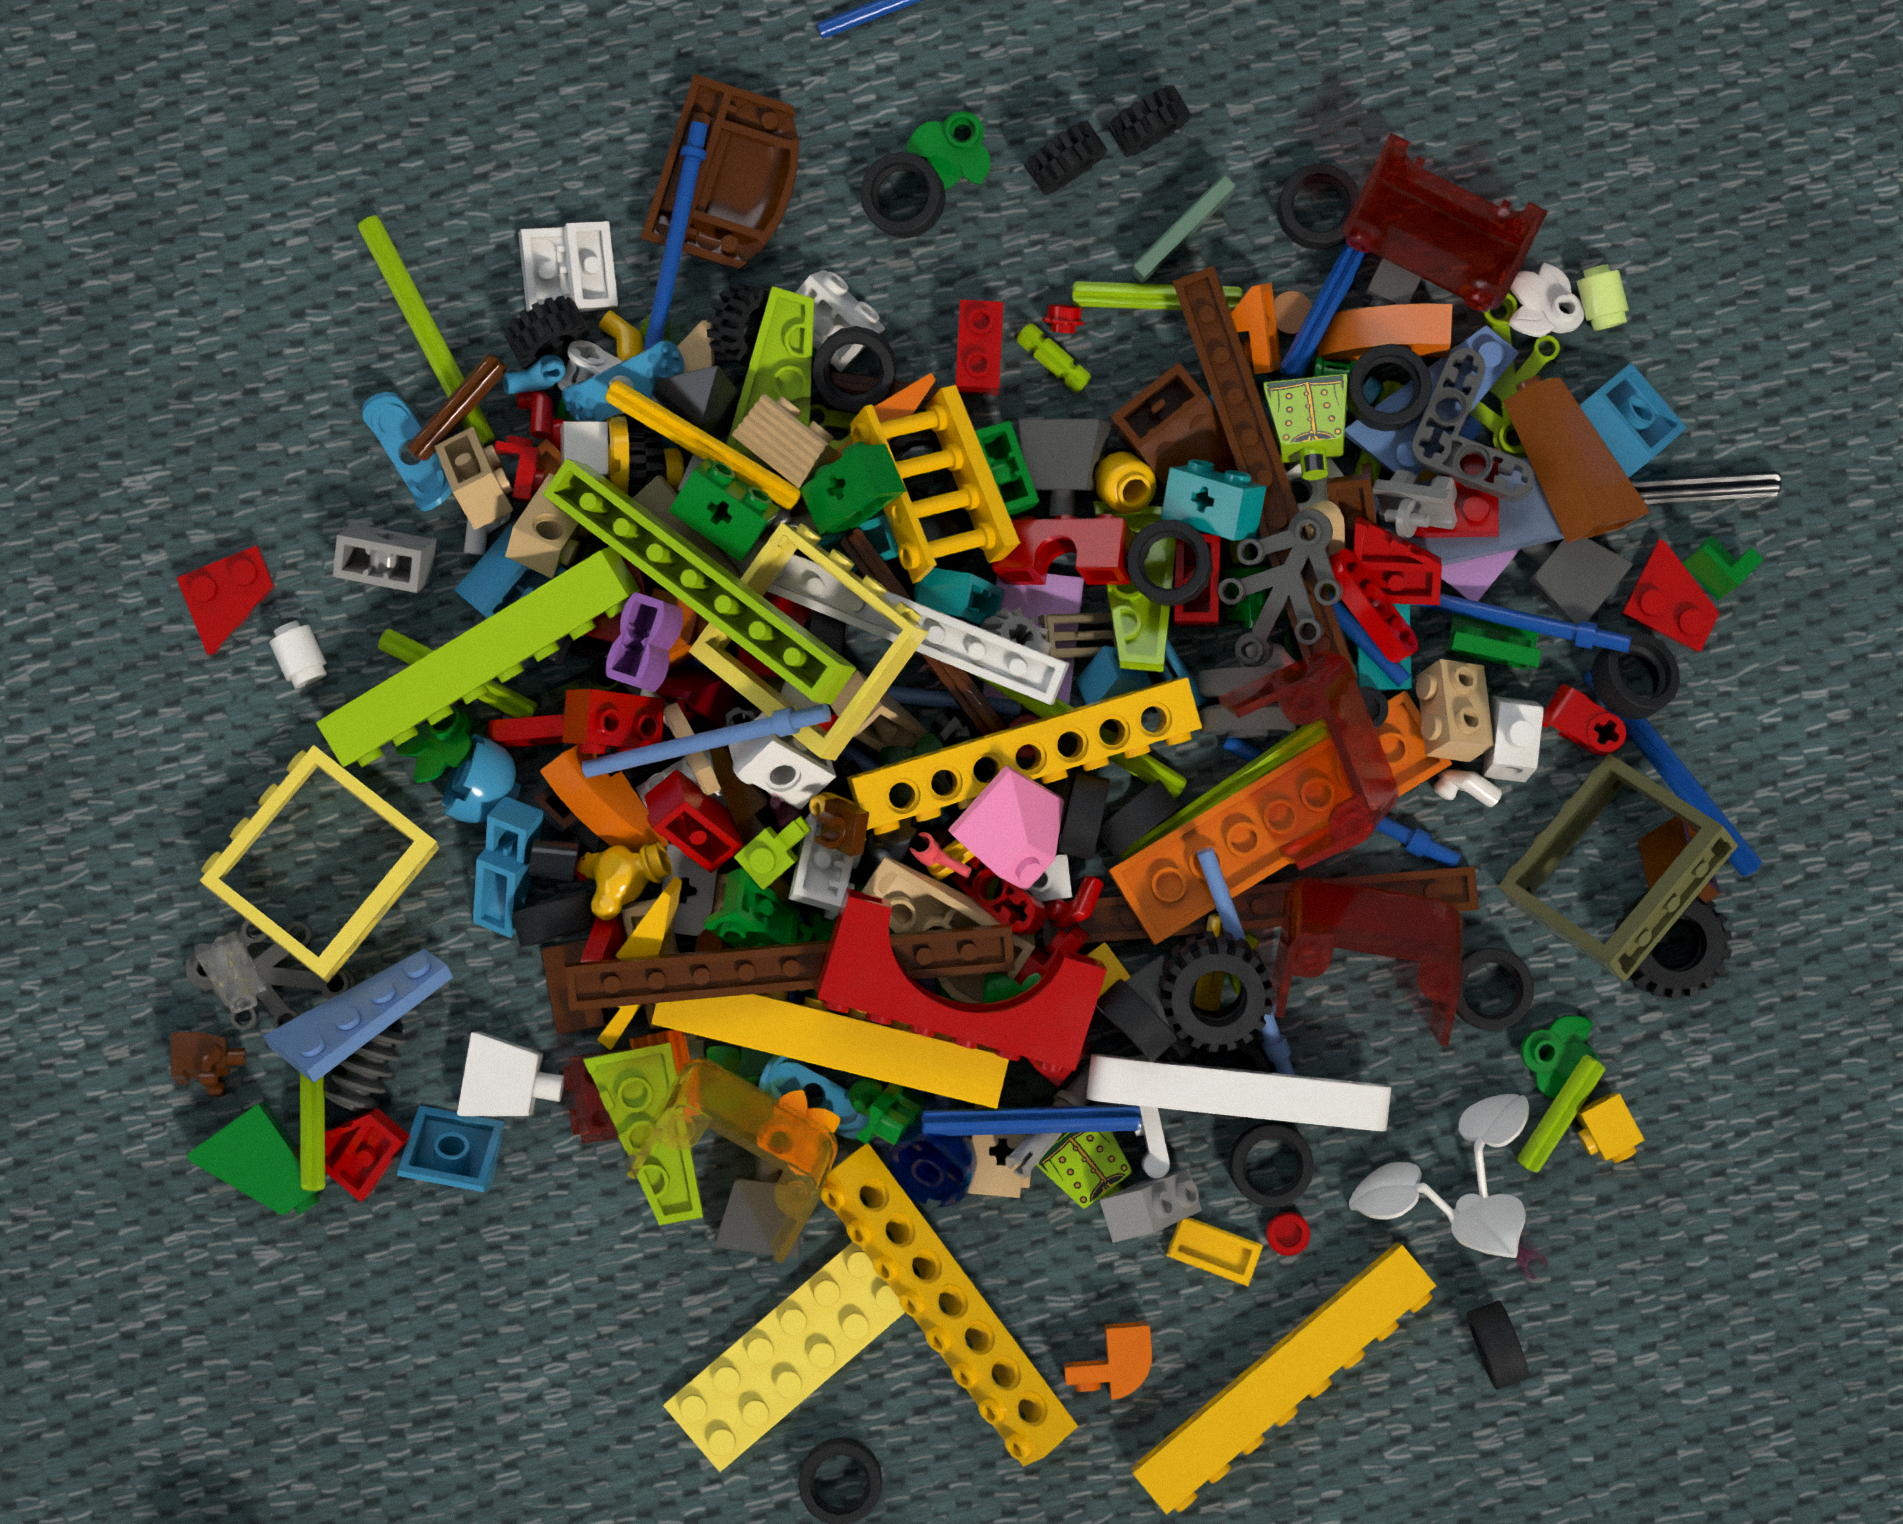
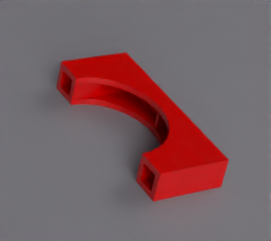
(1039, 1023)

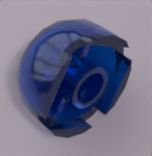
(933, 1165)

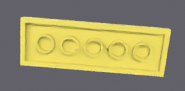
(785, 1356)

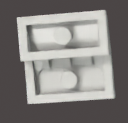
(569, 263)

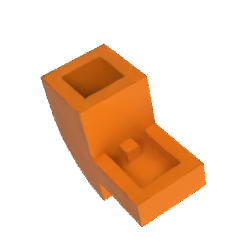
(1126, 1362)

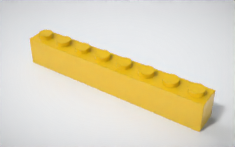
(842, 1043)
(1283, 1378)

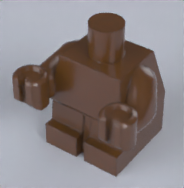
(203, 1058)

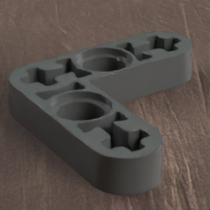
(1456, 446)

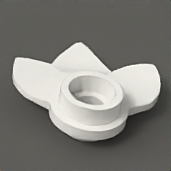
(1541, 298)

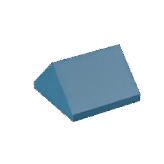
(452, 1149)

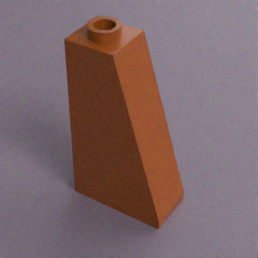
(1572, 461)

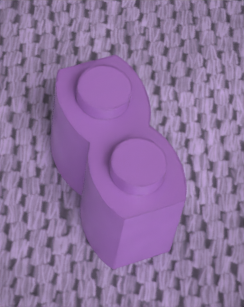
(647, 633)

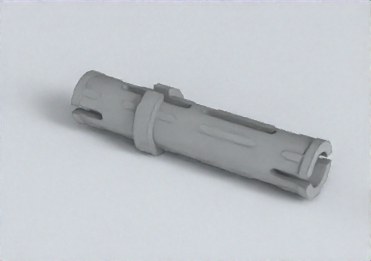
(1036, 1145)

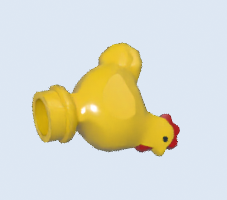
(622, 875)

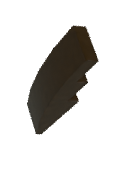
(749, 810)

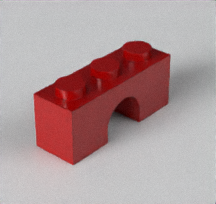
(1098, 542)

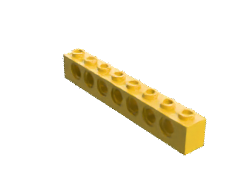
(1170, 698)
(966, 1310)

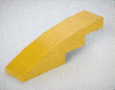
(648, 939)

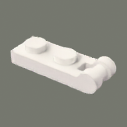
(1155, 1160)

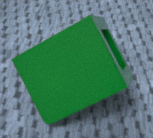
(1718, 568)

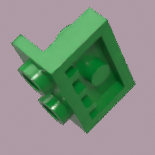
(1493, 643)
(752, 915)

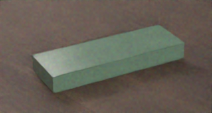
(1183, 229)

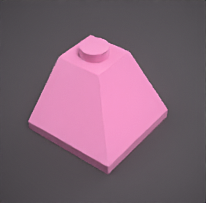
(1012, 827)

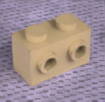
(475, 477)
(1454, 710)

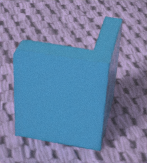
(1106, 679)

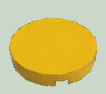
(618, 452)

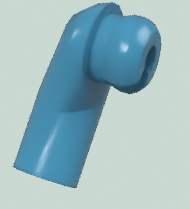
(538, 377)

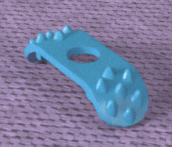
(587, 399)
(393, 426)
(786, 1075)

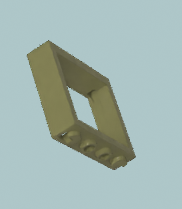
(1659, 906)

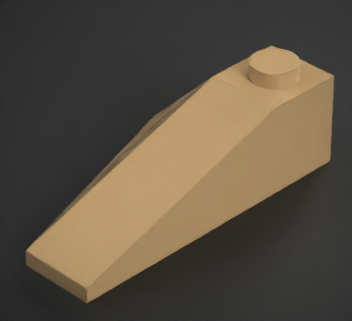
(928, 905)

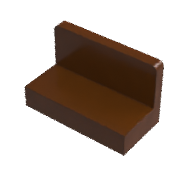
(1355, 499)
(1663, 846)
(554, 964)

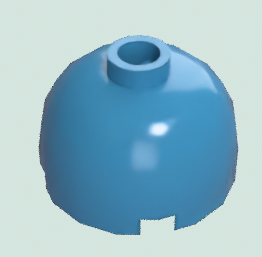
(480, 782)

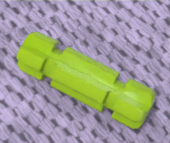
(1053, 357)

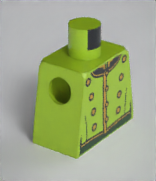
(1308, 420)
(1086, 1165)

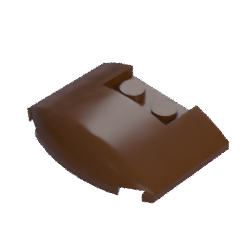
(740, 184)

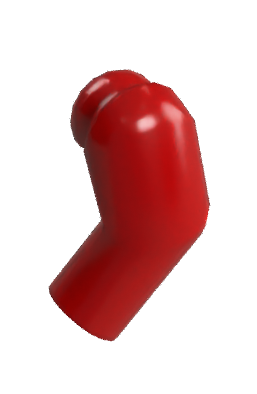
(1074, 911)

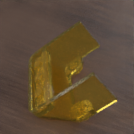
(757, 1121)

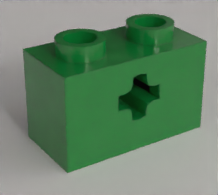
(1008, 468)
(852, 488)
(703, 502)

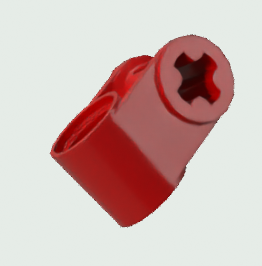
(1577, 717)

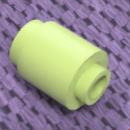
(1603, 297)

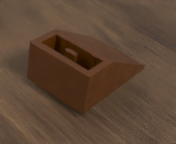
(1172, 425)

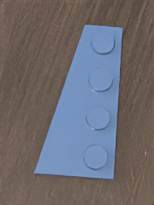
(1394, 447)
(348, 1021)

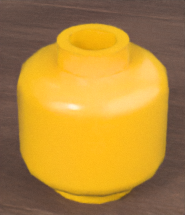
(1125, 482)

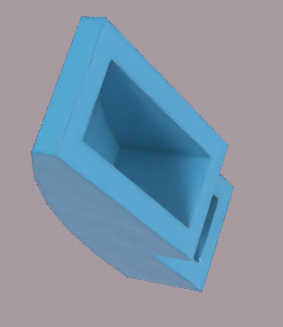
(504, 864)

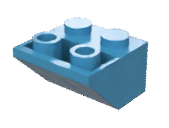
(499, 580)

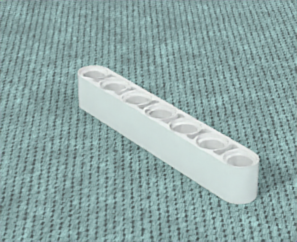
(1238, 1092)

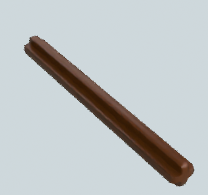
(954, 679)

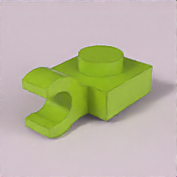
(771, 852)

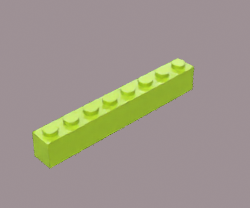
(699, 582)
(478, 656)

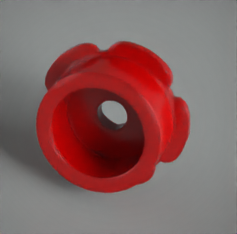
(1063, 318)

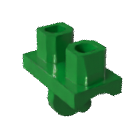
(888, 1109)

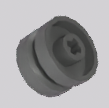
(1219, 721)

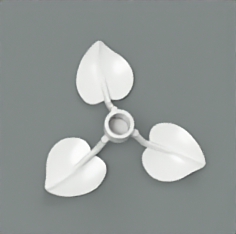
(1478, 1221)

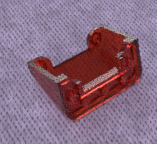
(1440, 229)

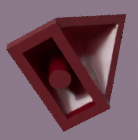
(700, 694)

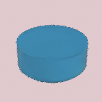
(1371, 391)

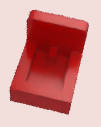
(528, 475)

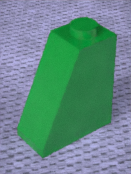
(257, 1160)

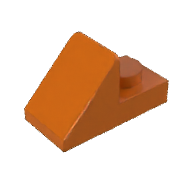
(1258, 316)

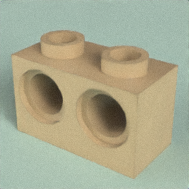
(545, 535)

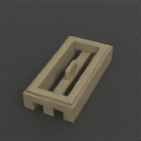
(1048, 621)

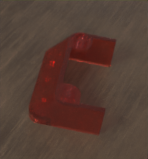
(1327, 690)
(1376, 922)

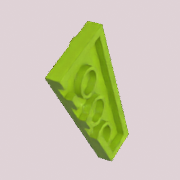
(779, 361)
(1137, 622)
(631, 1091)

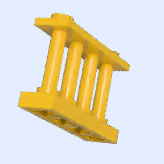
(971, 472)

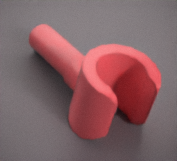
(934, 854)

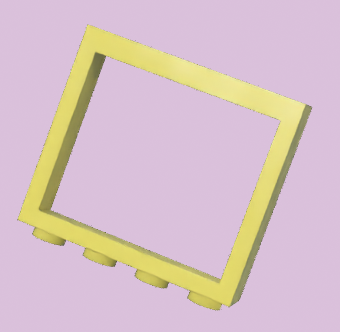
(759, 576)
(373, 907)

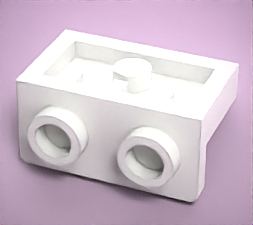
(837, 310)
(821, 873)

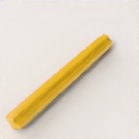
(701, 443)

